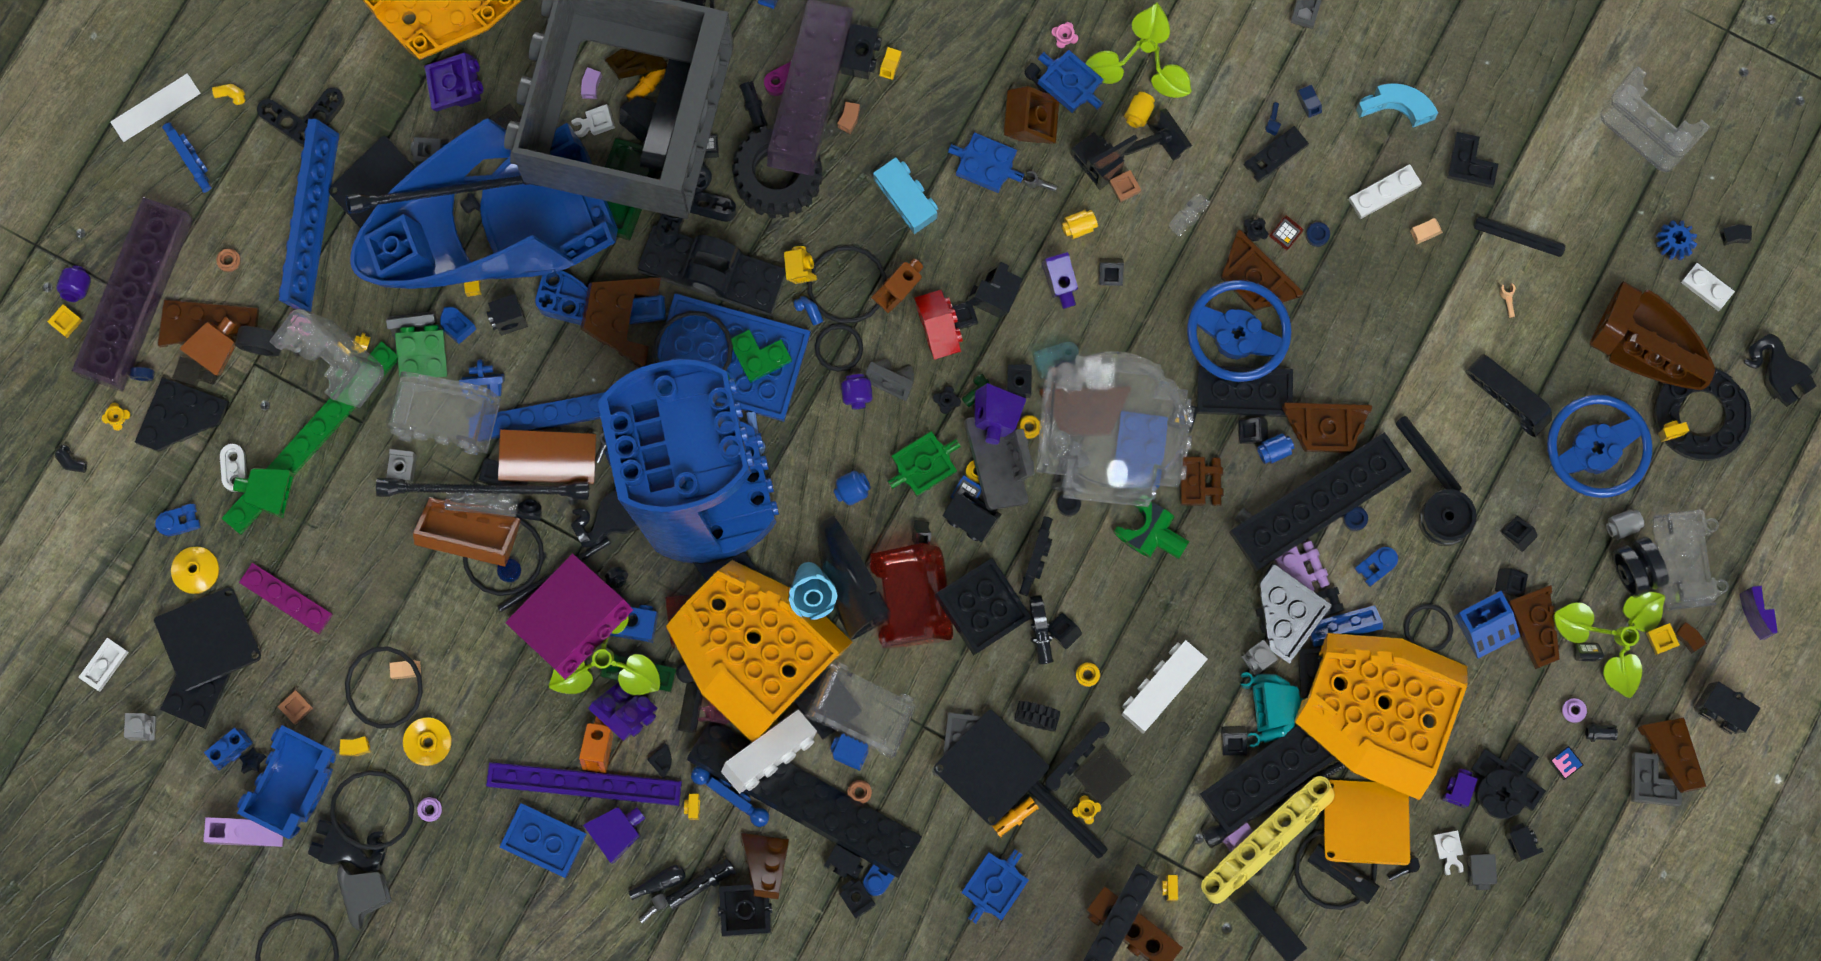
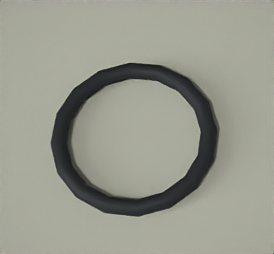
(843, 368)
(1433, 607)

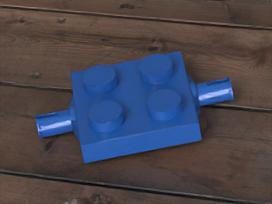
(1070, 81)
(189, 156)
(986, 162)
(995, 886)

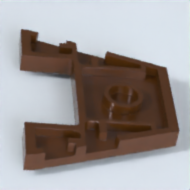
(609, 313)

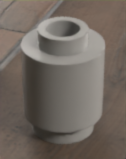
(1625, 524)

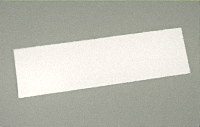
(155, 107)

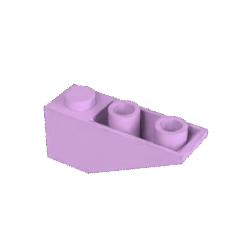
(239, 832)

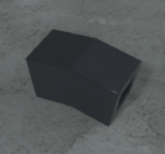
(1736, 234)
(921, 532)

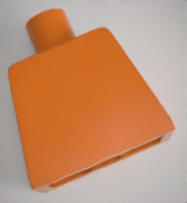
(594, 752)

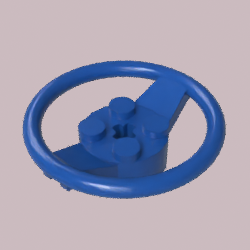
(1255, 339)
(1610, 440)

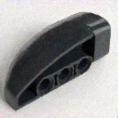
(852, 580)

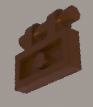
(1193, 487)

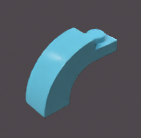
(1402, 98)

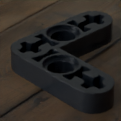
(299, 125)
(718, 214)

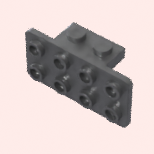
(1001, 466)

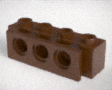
(1167, 947)

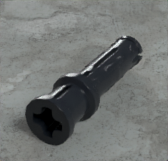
(675, 898)

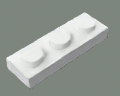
(1385, 191)

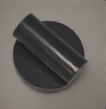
(529, 510)

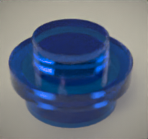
(510, 572)

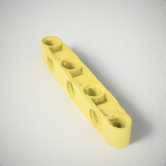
(1268, 839)

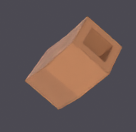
(849, 118)

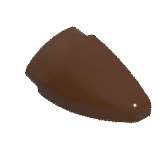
(1652, 340)

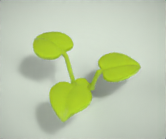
(1153, 29)
(1619, 672)
(636, 678)

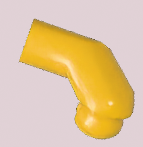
(230, 90)

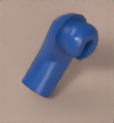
(811, 308)

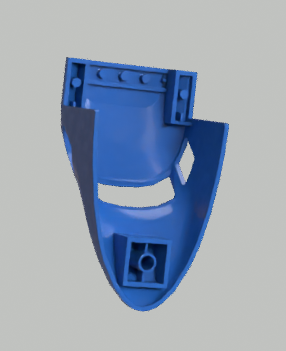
(526, 225)

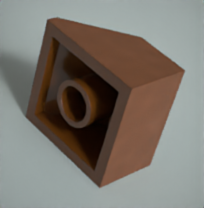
(1031, 116)

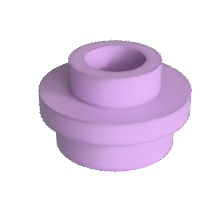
(1569, 716)
(422, 809)

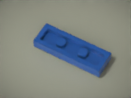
(1349, 623)

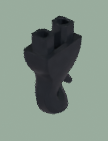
(1781, 370)
(609, 519)
(339, 851)

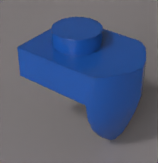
(456, 324)

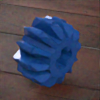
(1668, 241)

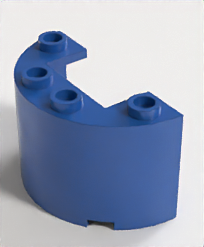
(290, 784)

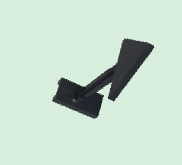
(1165, 133)

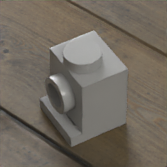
(406, 458)
(1259, 658)
(139, 727)

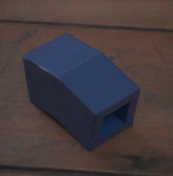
(1309, 101)

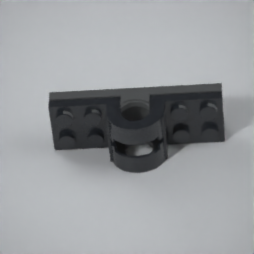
(714, 270)

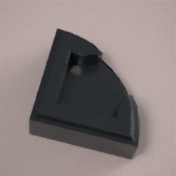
(661, 761)

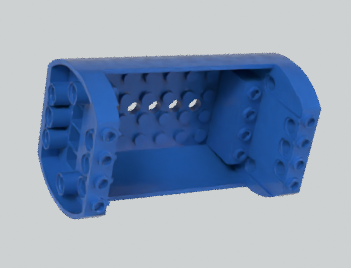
(686, 461)

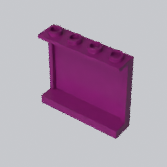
(569, 616)

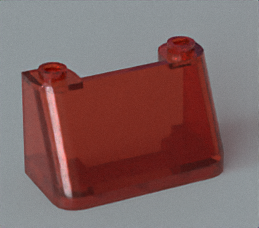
(910, 581)

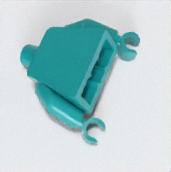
(1274, 705)

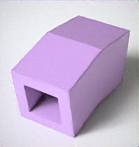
(590, 84)
(1237, 837)

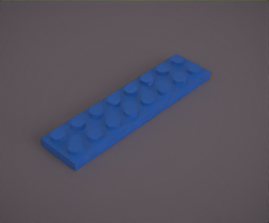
(309, 216)

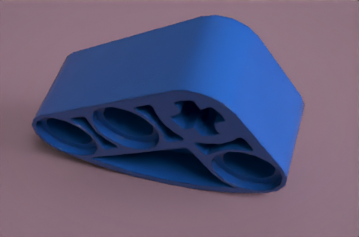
(567, 292)

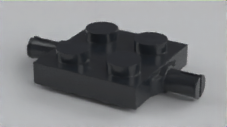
(1041, 549)

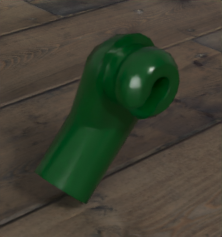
(980, 381)

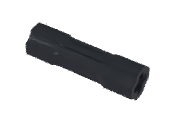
(1358, 884)

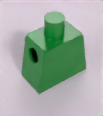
(266, 490)

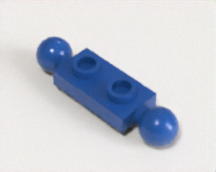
(758, 816)

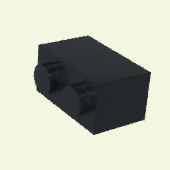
(971, 515)

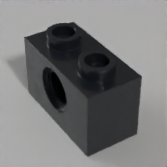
(859, 38)
(506, 315)

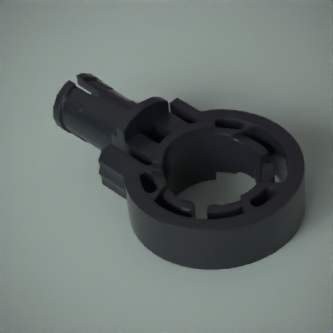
(1040, 629)

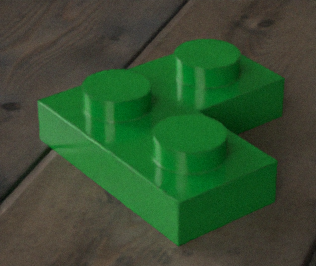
(759, 362)

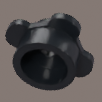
(1252, 233)
(946, 407)

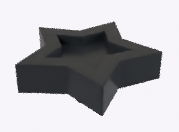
(251, 761)

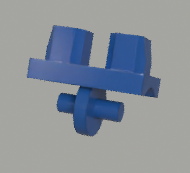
(493, 381)

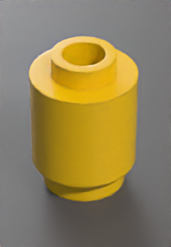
(1139, 110)
(1079, 224)

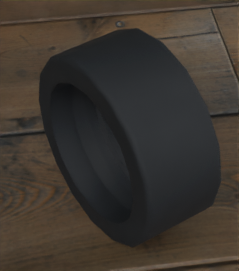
(256, 341)

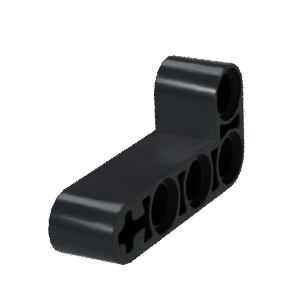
(1511, 393)

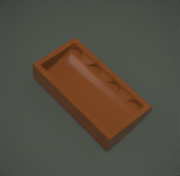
(546, 456)
(466, 533)

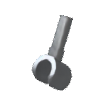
(1037, 182)
(603, 448)
(659, 903)

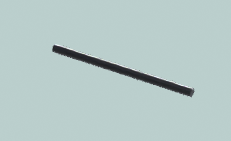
(535, 586)

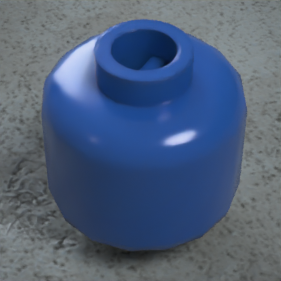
(852, 487)

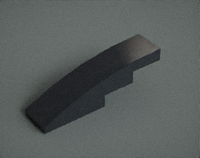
(1267, 922)

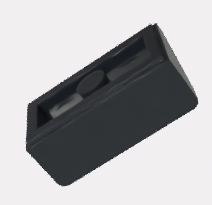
(690, 712)

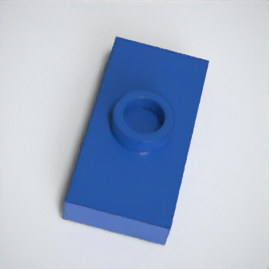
(648, 309)

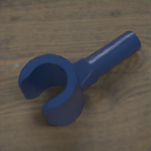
(1273, 126)

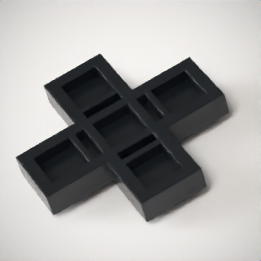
(1519, 762)

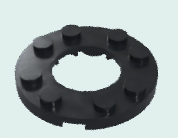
(1731, 434)

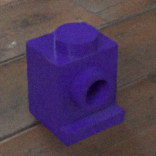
(1460, 788)

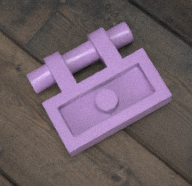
(1293, 564)

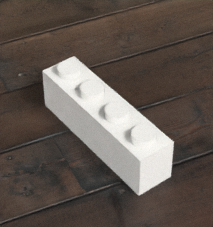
(1164, 686)
(769, 751)

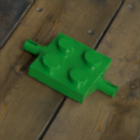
(924, 464)

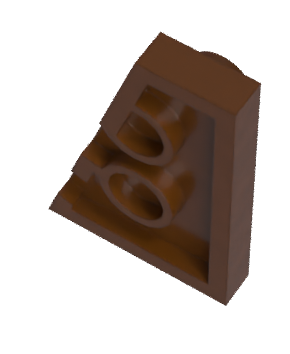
(1536, 626)
(1675, 748)
(765, 863)

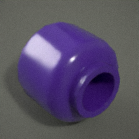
(73, 283)
(856, 391)

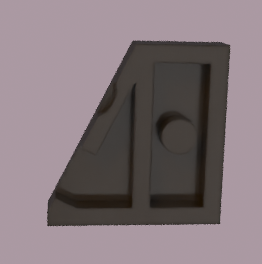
(630, 63)

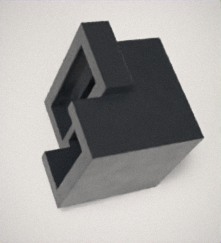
(996, 292)

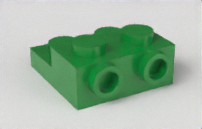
(422, 351)

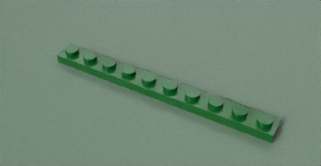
(306, 443)

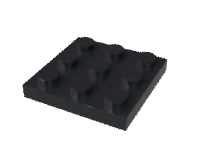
(982, 606)

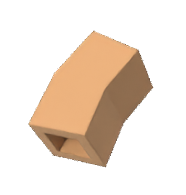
(1426, 231)
(403, 670)

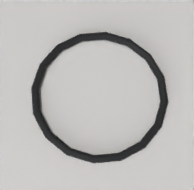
(846, 248)
(695, 313)
(522, 587)
(419, 683)
(366, 846)
(1305, 891)
(293, 917)

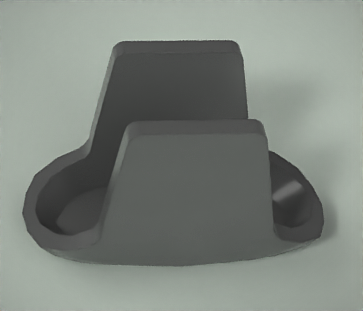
(362, 894)

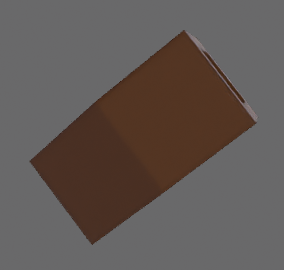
(1690, 637)

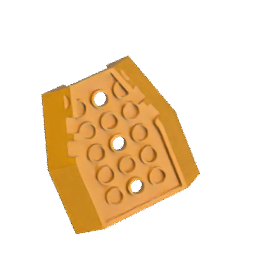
(438, 22)
(745, 677)
(1377, 742)

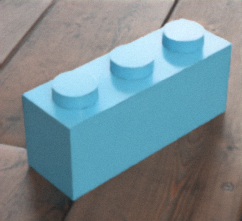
(906, 195)

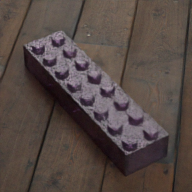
(810, 88)
(132, 294)

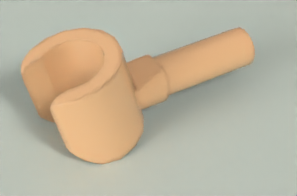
(1508, 298)

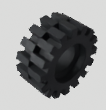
(1037, 715)

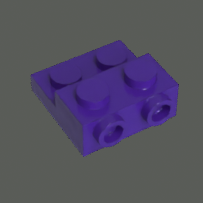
(453, 82)
(623, 711)

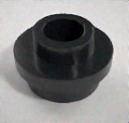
(616, 577)

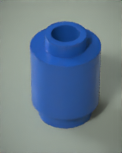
(1275, 448)

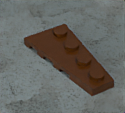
(184, 319)

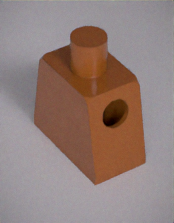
(898, 285)
(212, 345)

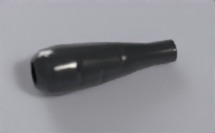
(665, 879)

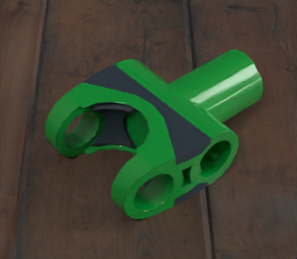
(1153, 533)

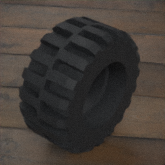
(762, 198)

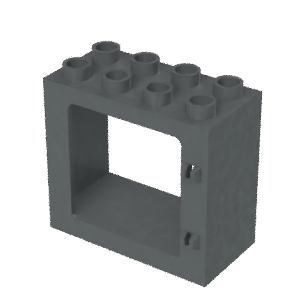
(645, 26)

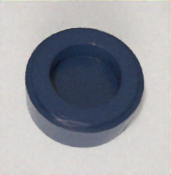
(1317, 234)
(142, 374)
(1356, 519)

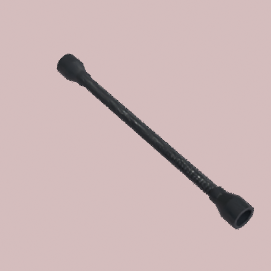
(358, 202)
(388, 487)
(1216, 835)

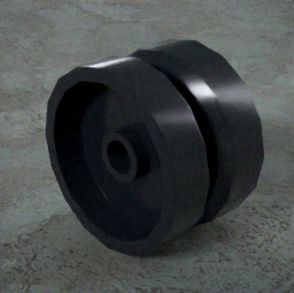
(1460, 513)
(1640, 567)

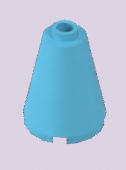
(811, 592)

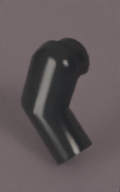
(63, 456)

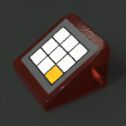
(1286, 233)

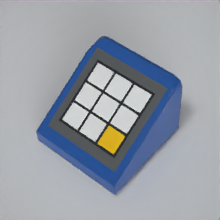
(968, 485)

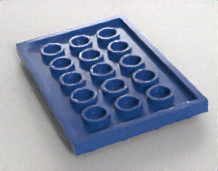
(706, 342)

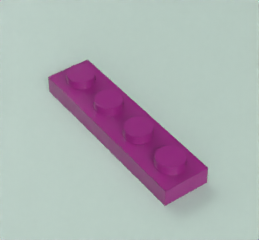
(285, 598)

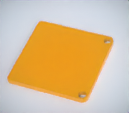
(1367, 824)

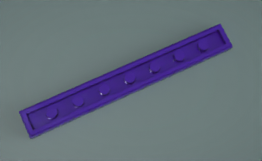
(584, 784)

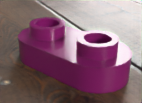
(781, 74)

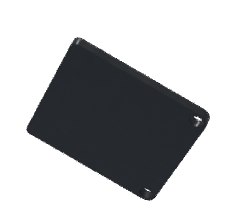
(372, 174)
(207, 639)
(991, 767)

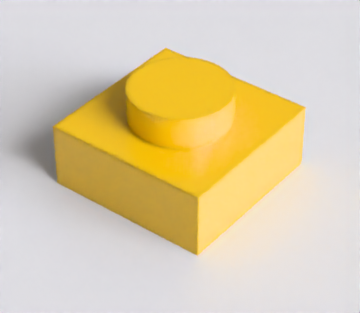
(64, 321)
(1673, 430)
(1662, 639)
(692, 807)
(1170, 887)

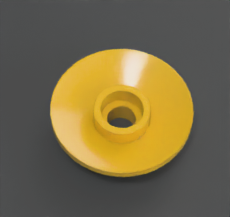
(202, 578)
(417, 734)

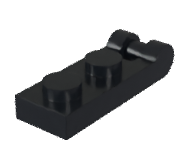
(1276, 154)

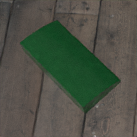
(626, 157)

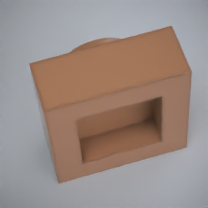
(1125, 186)
(295, 707)

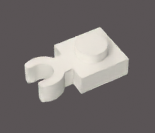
(597, 121)
(1449, 847)

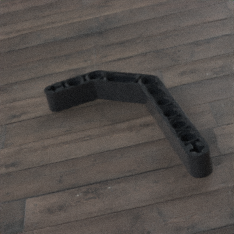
(666, 111)

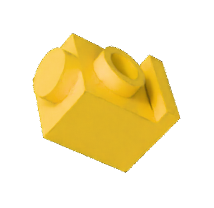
(799, 265)

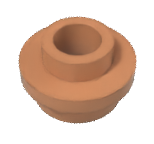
(223, 255)
(860, 784)

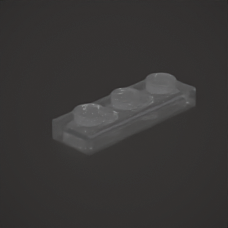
(484, 503)

